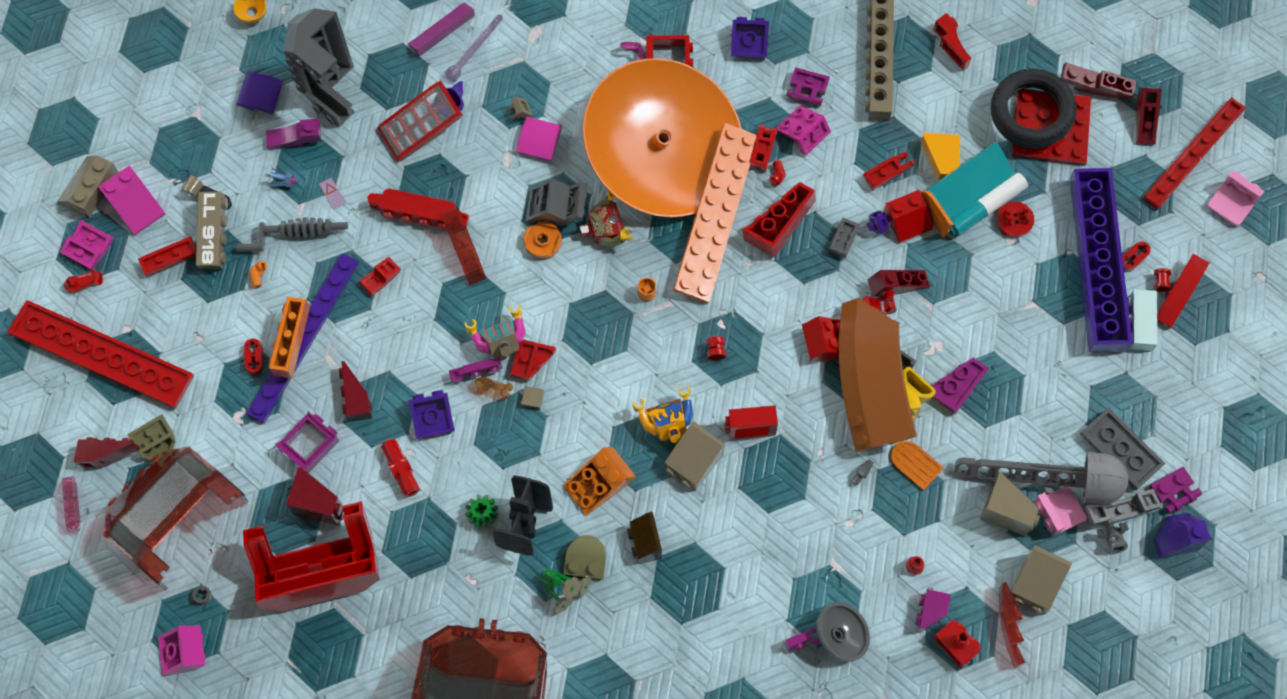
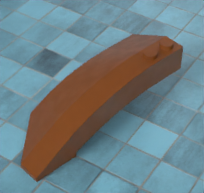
(873, 377)

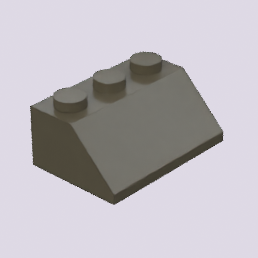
(83, 190)

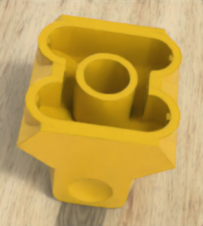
(917, 390)

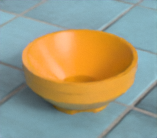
(241, 8)

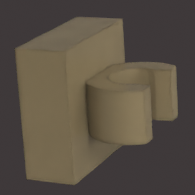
(521, 107)

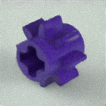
(878, 222)

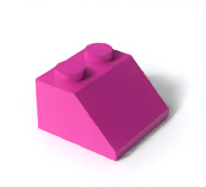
(181, 650)

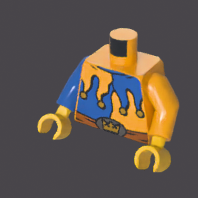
(667, 419)

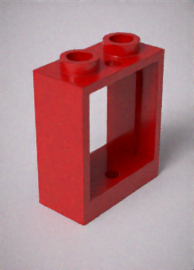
(667, 41)
(751, 422)

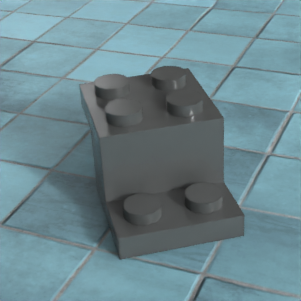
(556, 202)

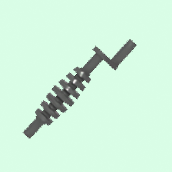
(292, 229)

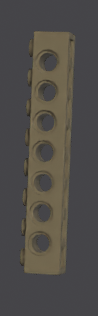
(880, 109)

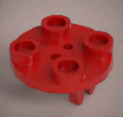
(1006, 219)

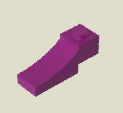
(294, 135)

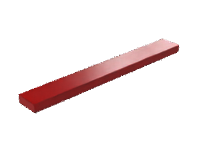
(1194, 153)

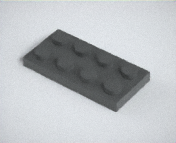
(1113, 437)

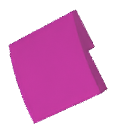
(539, 138)
(87, 245)

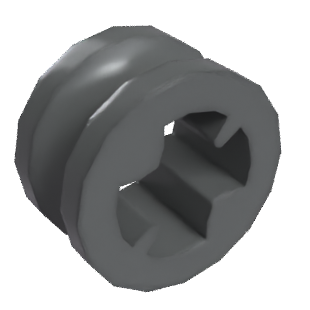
(199, 601)

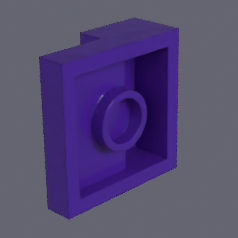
(749, 38)
(431, 414)

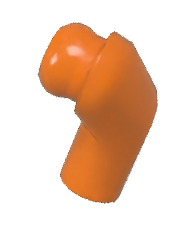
(256, 272)

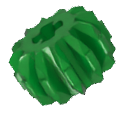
(474, 511)

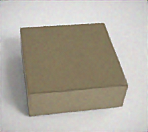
(532, 397)

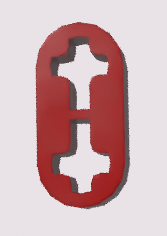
(1137, 259)
(258, 356)

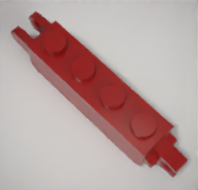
(412, 207)

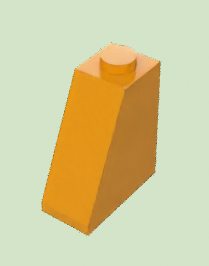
(941, 152)

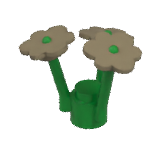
(571, 586)

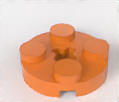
(536, 232)

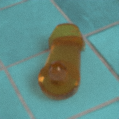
(488, 384)

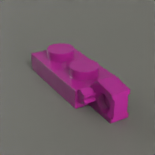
(473, 370)

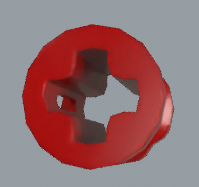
(1162, 280)

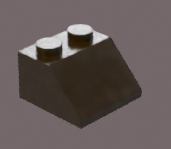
(645, 539)

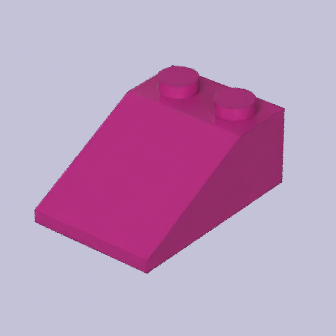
(132, 200)

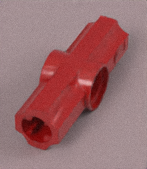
(400, 468)

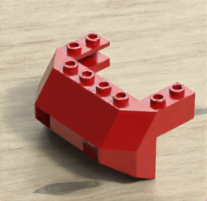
(315, 571)

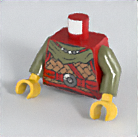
(606, 224)

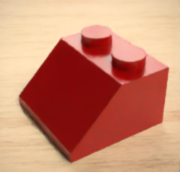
(909, 216)

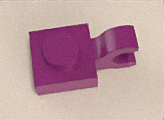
(798, 641)

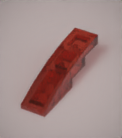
(463, 245)
(1009, 618)

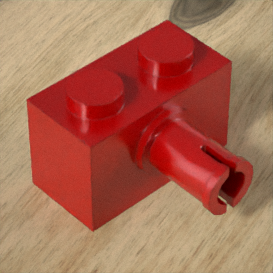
(957, 643)

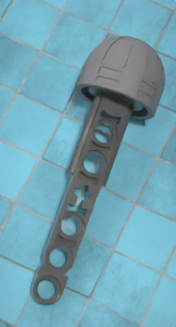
(1102, 478)

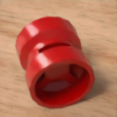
(716, 348)

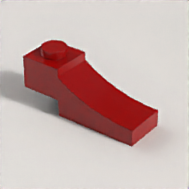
(946, 28)

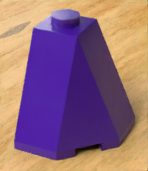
(1181, 535)

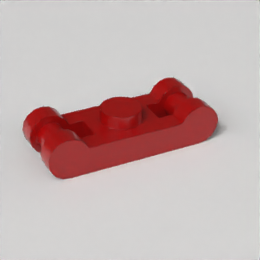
(763, 147)

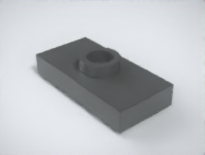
(844, 238)

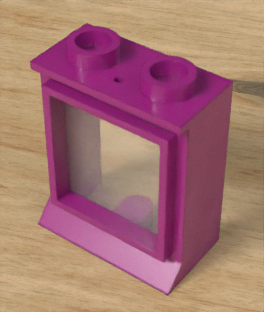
(308, 442)

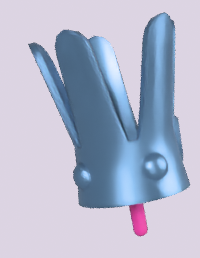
(286, 177)

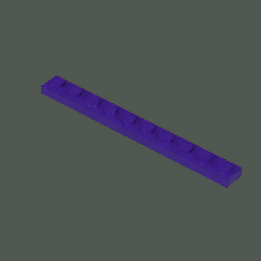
(318, 313)

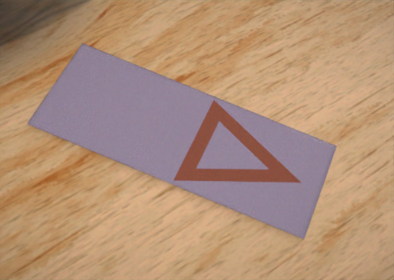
(332, 193)

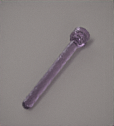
(453, 72)

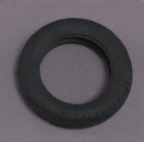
(1040, 80)

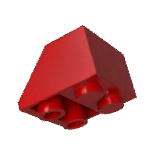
(822, 338)

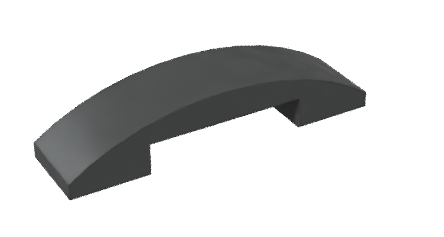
(1124, 509)

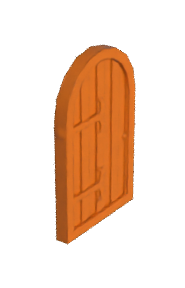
(938, 215)
(915, 463)

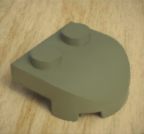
(153, 437)
(586, 557)

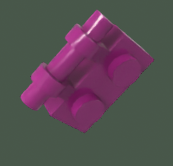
(808, 81)
(1171, 485)

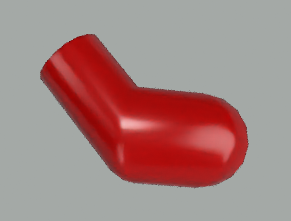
(779, 174)

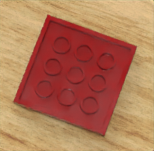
(1039, 110)

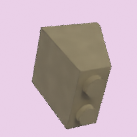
(694, 456)
(1009, 507)
(1039, 579)

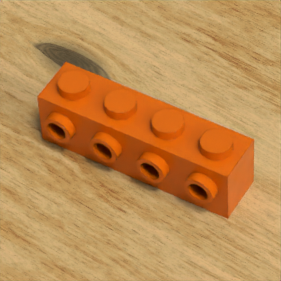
(289, 337)

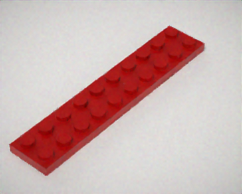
(101, 354)

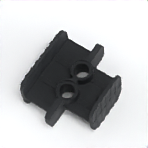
(528, 497)

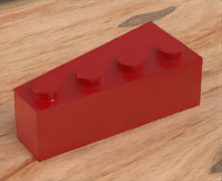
(778, 223)

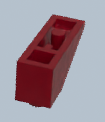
(1147, 114)

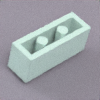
(1143, 319)

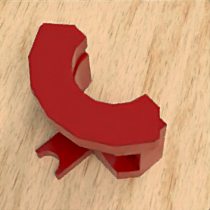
(883, 303)

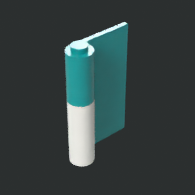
(977, 188)

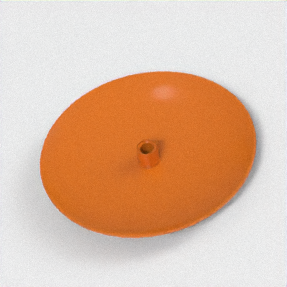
(651, 102)

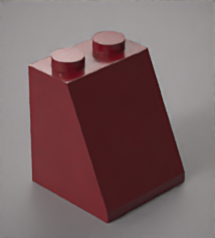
(313, 500)

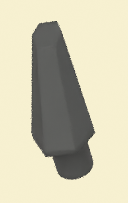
(862, 472)

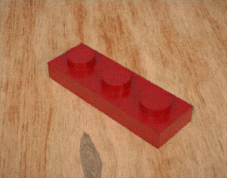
(168, 256)

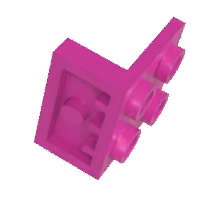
(806, 128)

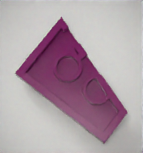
(959, 384)

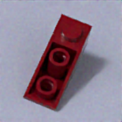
(898, 281)
(357, 400)
(99, 453)

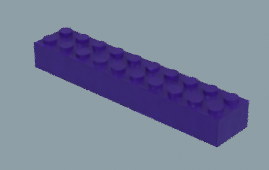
(1100, 260)

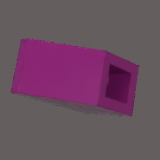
(934, 608)

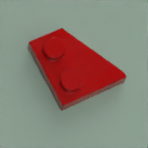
(530, 359)

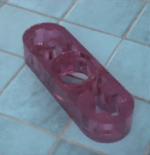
(71, 504)

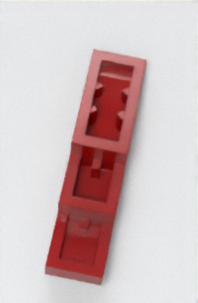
(1182, 290)

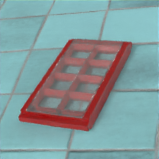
(419, 121)

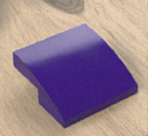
(259, 92)

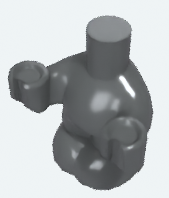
(1114, 537)

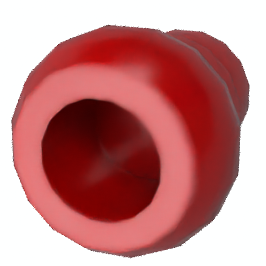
(915, 565)

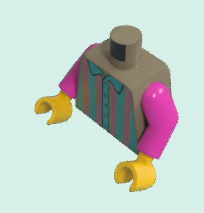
(501, 338)

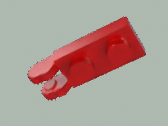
(887, 170)

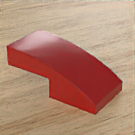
(380, 277)

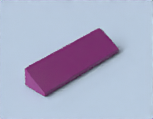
(442, 29)

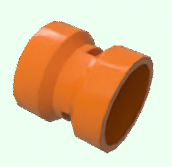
(647, 285)

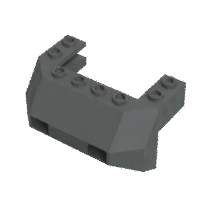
(318, 61)

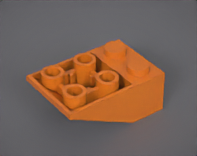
(599, 480)

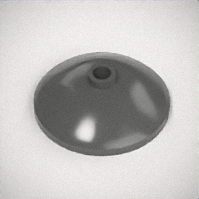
(843, 632)

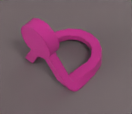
(631, 46)

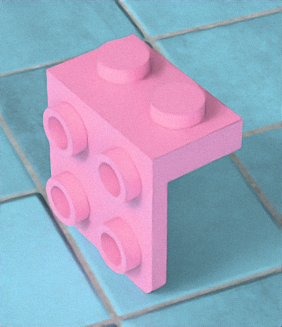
(1235, 198)
(1060, 510)

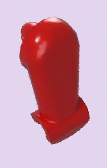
(77, 283)

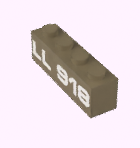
(210, 230)

